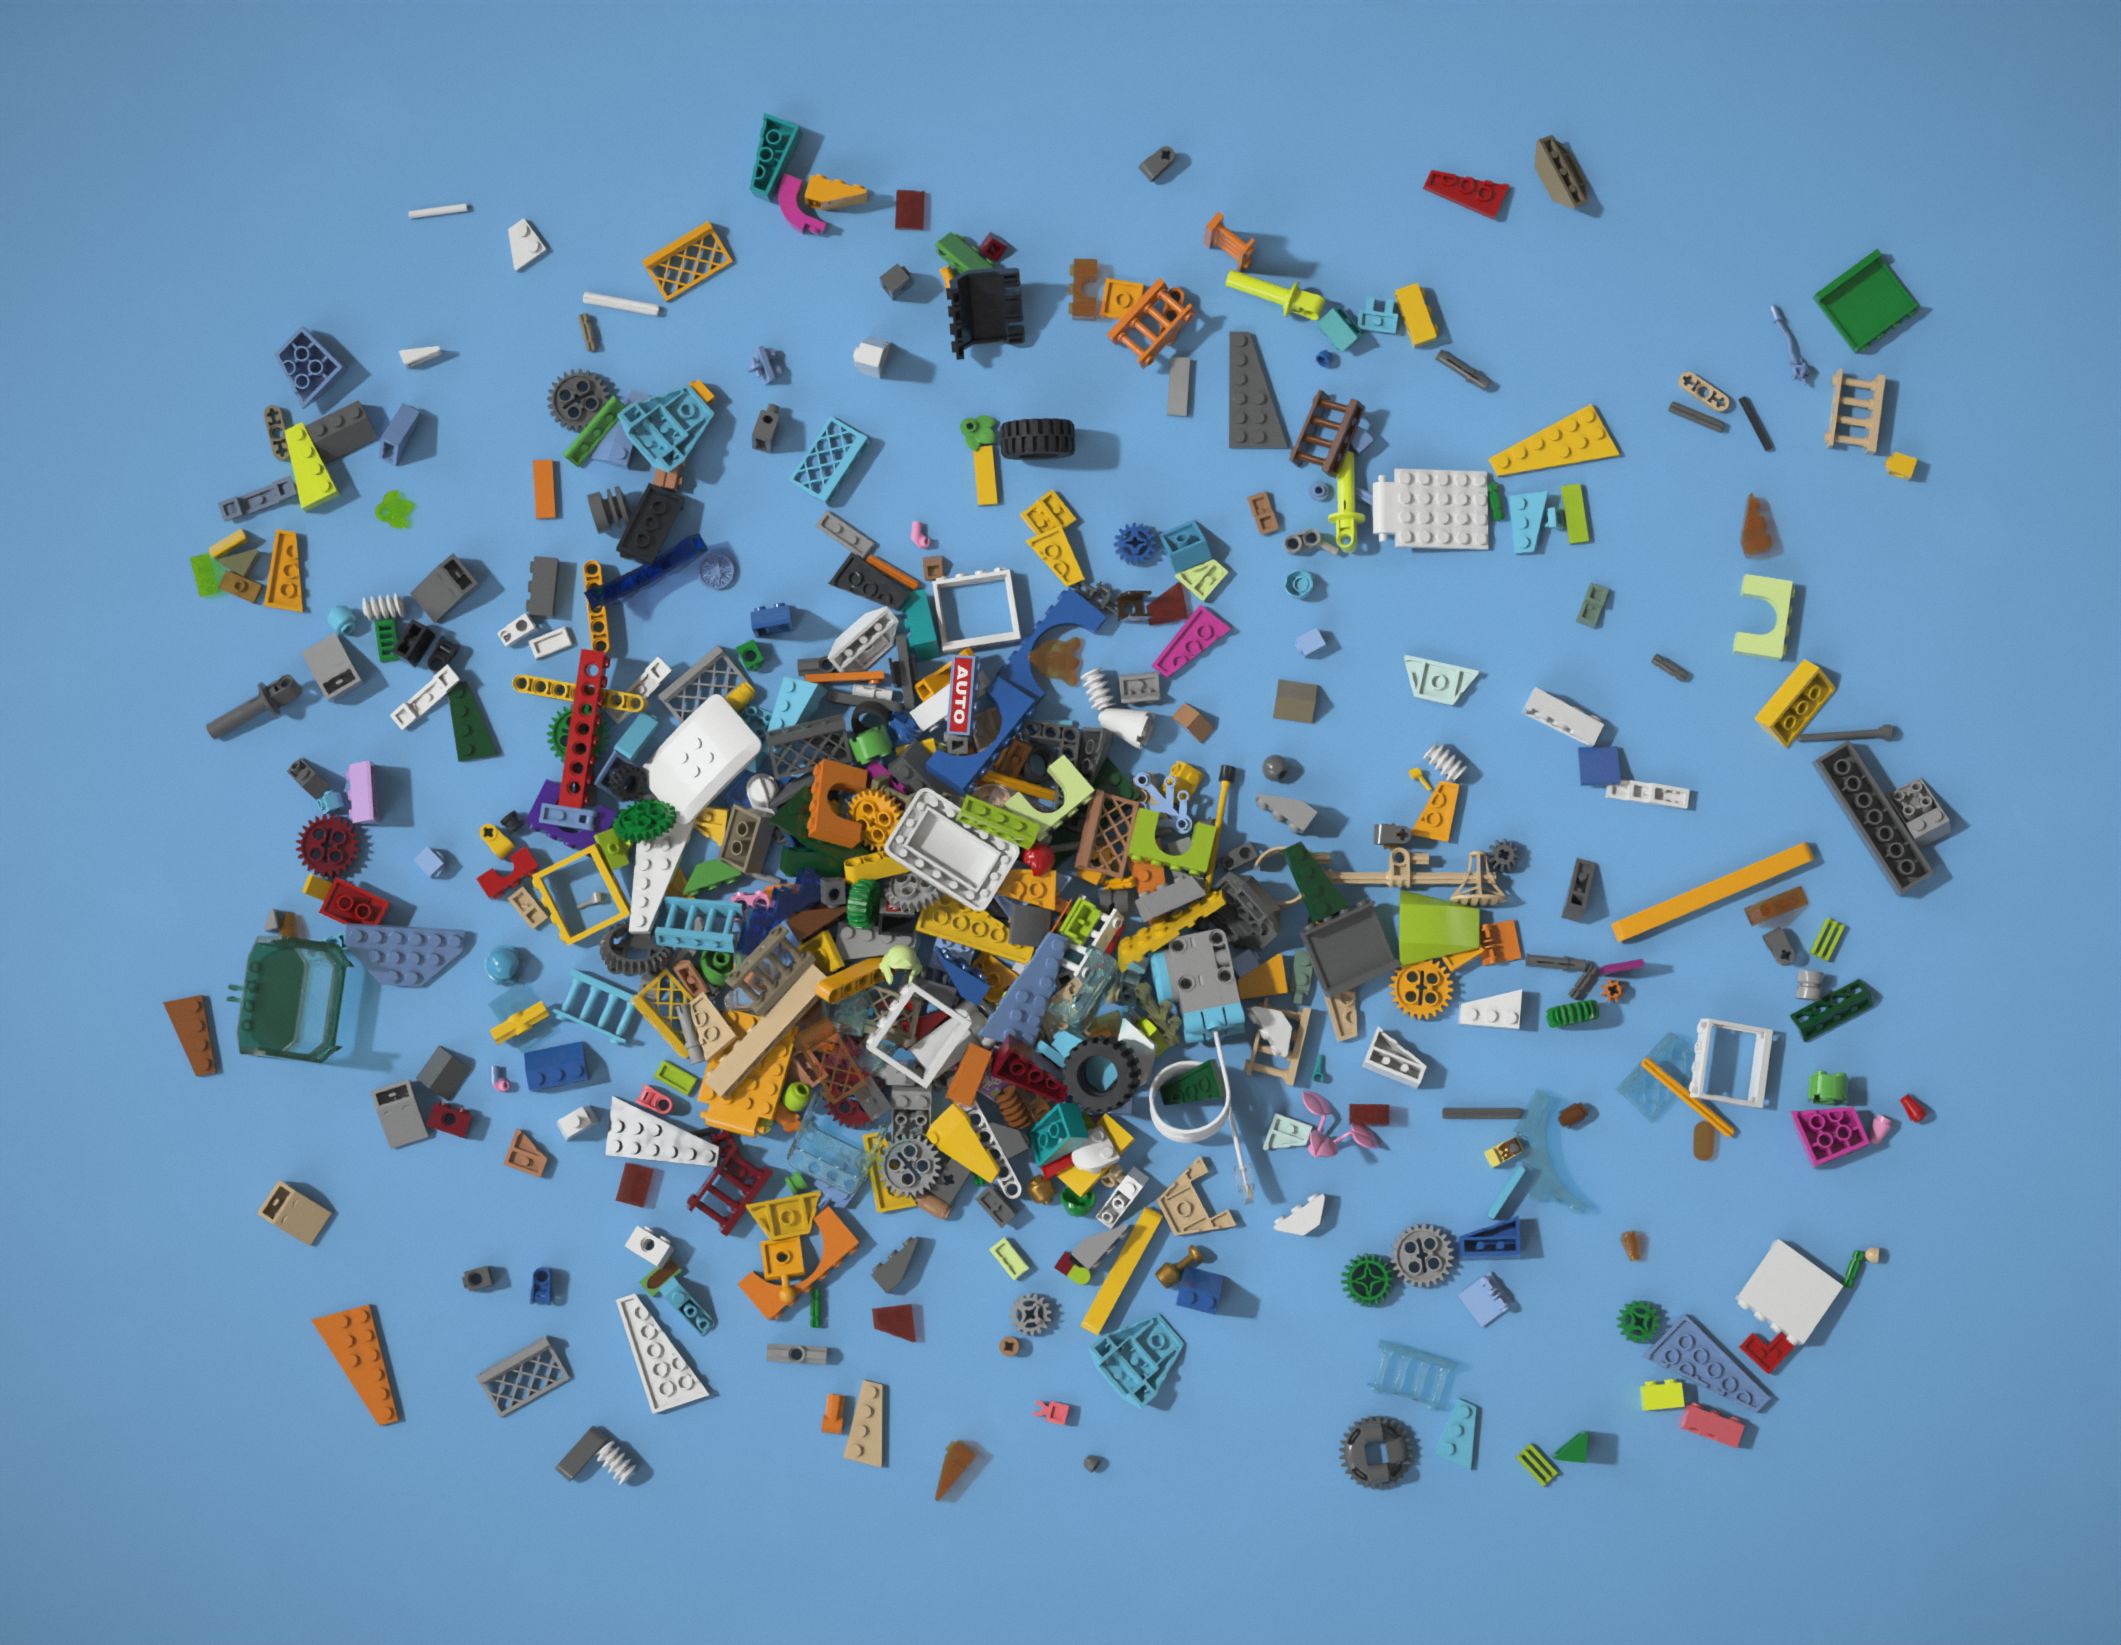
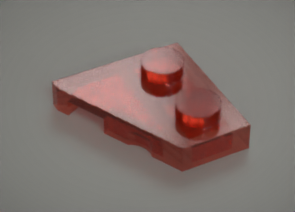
(1168, 606)
(895, 1320)

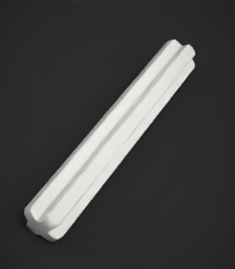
(620, 303)

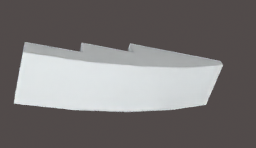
(1649, 794)

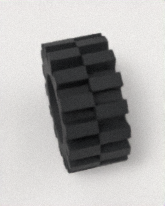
(619, 778)

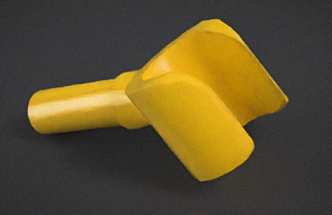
(1416, 773)

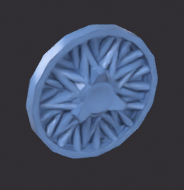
(715, 571)

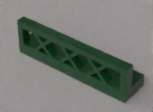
(1834, 1013)

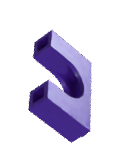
(550, 795)

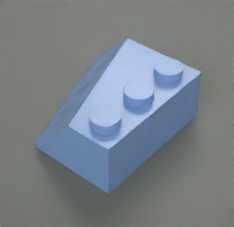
(308, 366)

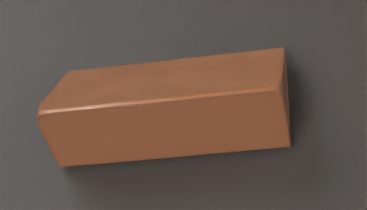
(690, 977)

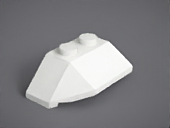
(864, 641)

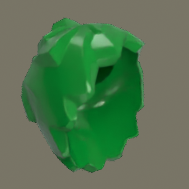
(1076, 1205)

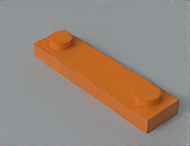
(872, 677)

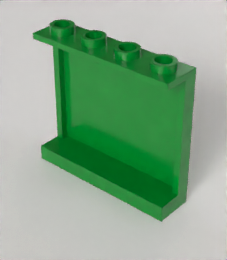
(1865, 302)

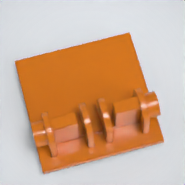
(1062, 907)
(1499, 942)

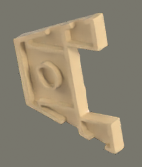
(1052, 1024)
(1183, 1207)

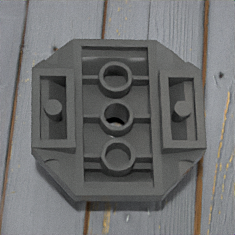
(1249, 914)

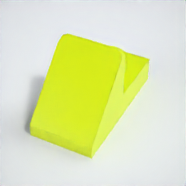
(1152, 1033)

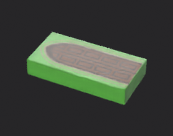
(658, 1276)

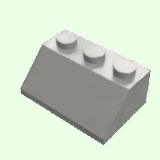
(1168, 897)

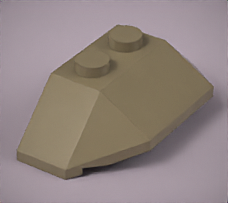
(1560, 173)

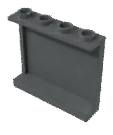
(1348, 948)

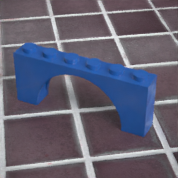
(1069, 611)
(964, 771)

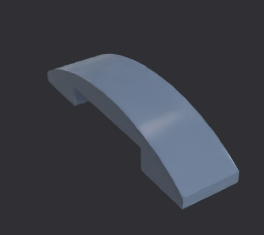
(258, 500)

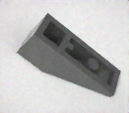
(1578, 890)

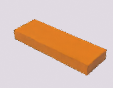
(544, 489)

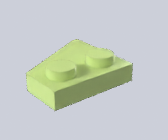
(1202, 578)

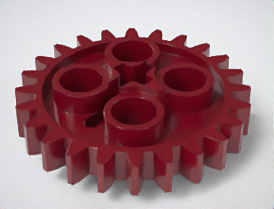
(310, 844)
(855, 1115)

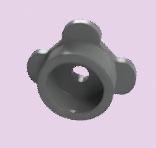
(943, 1078)

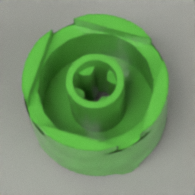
(871, 743)
(712, 970)
(1828, 1089)

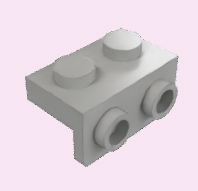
(1139, 687)

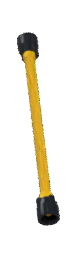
(1226, 777)

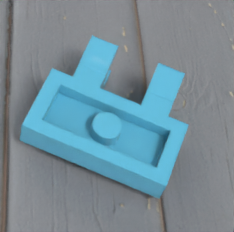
(1378, 321)

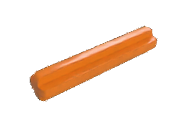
(892, 572)

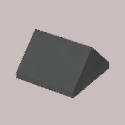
(443, 1073)

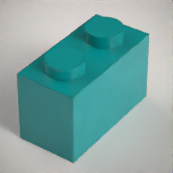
(1340, 328)

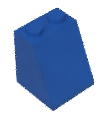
(1199, 1290)

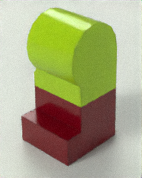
(1069, 1269)

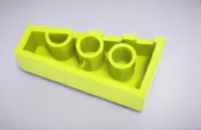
(310, 472)

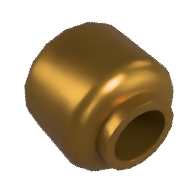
(1041, 1189)

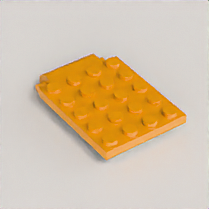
(758, 1092)

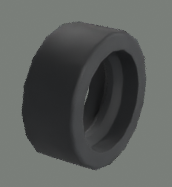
(869, 707)
(1027, 772)

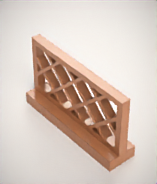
(1090, 834)

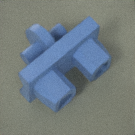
(762, 367)

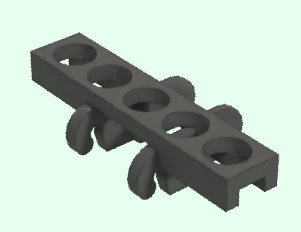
(1094, 591)

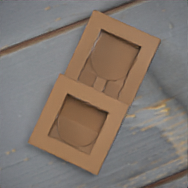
(1262, 513)

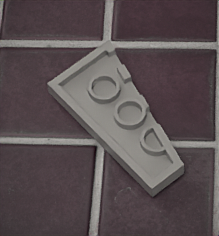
(859, 943)

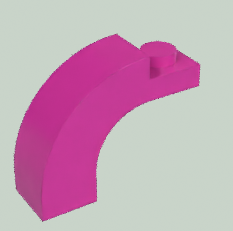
(788, 195)

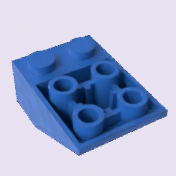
(969, 981)

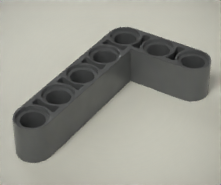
(1060, 741)

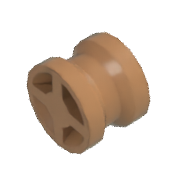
(1009, 1346)

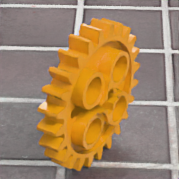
(876, 814)
(1439, 989)

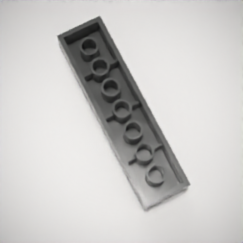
(1873, 817)

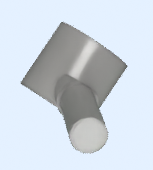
(597, 897)

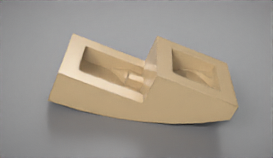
(527, 907)

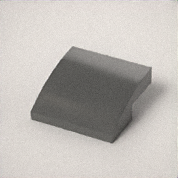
(1028, 925)

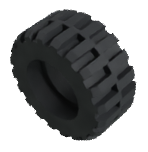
(1037, 439)
(1078, 1084)

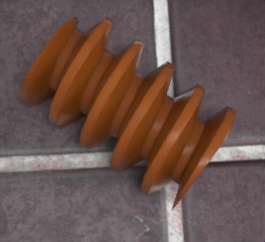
(1013, 1108)

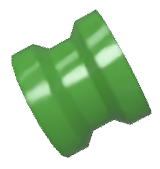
(796, 1182)

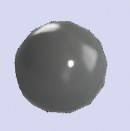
(1275, 768)

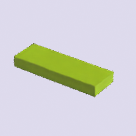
(1574, 514)

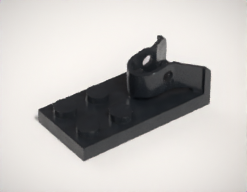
(650, 524)

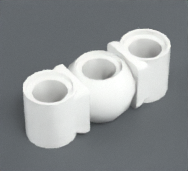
(978, 1021)

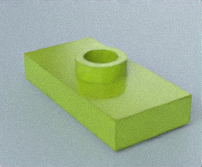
(611, 849)

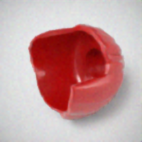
(1040, 858)

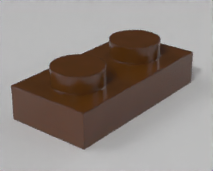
(1014, 758)

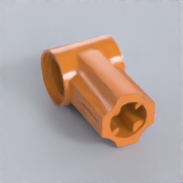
(833, 1418)

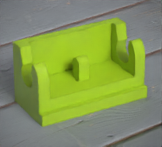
(1080, 921)

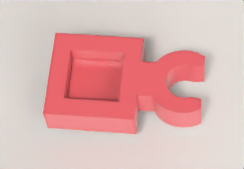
(1055, 1413)

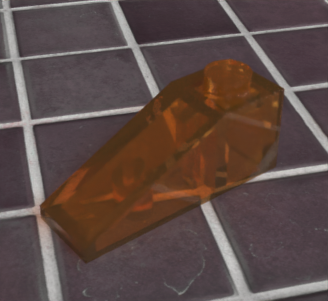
(1775, 906)
(954, 1463)

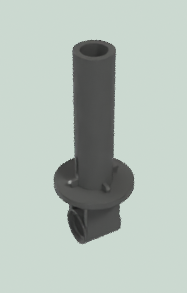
(269, 698)

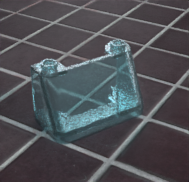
(1092, 994)

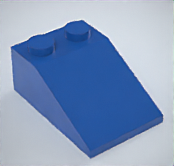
(771, 620)

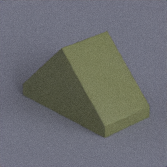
(241, 563)

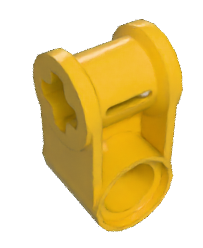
(498, 843)

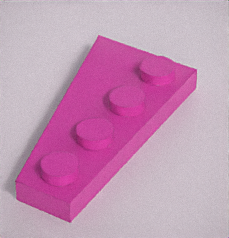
(1193, 638)

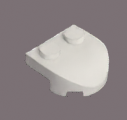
(1095, 1152)

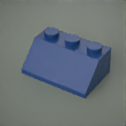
(556, 1066)

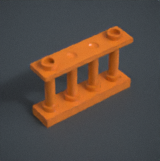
(1221, 236)
(1138, 310)

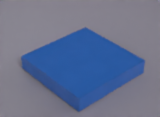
(1599, 765)

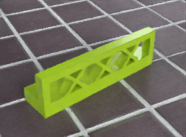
(998, 822)

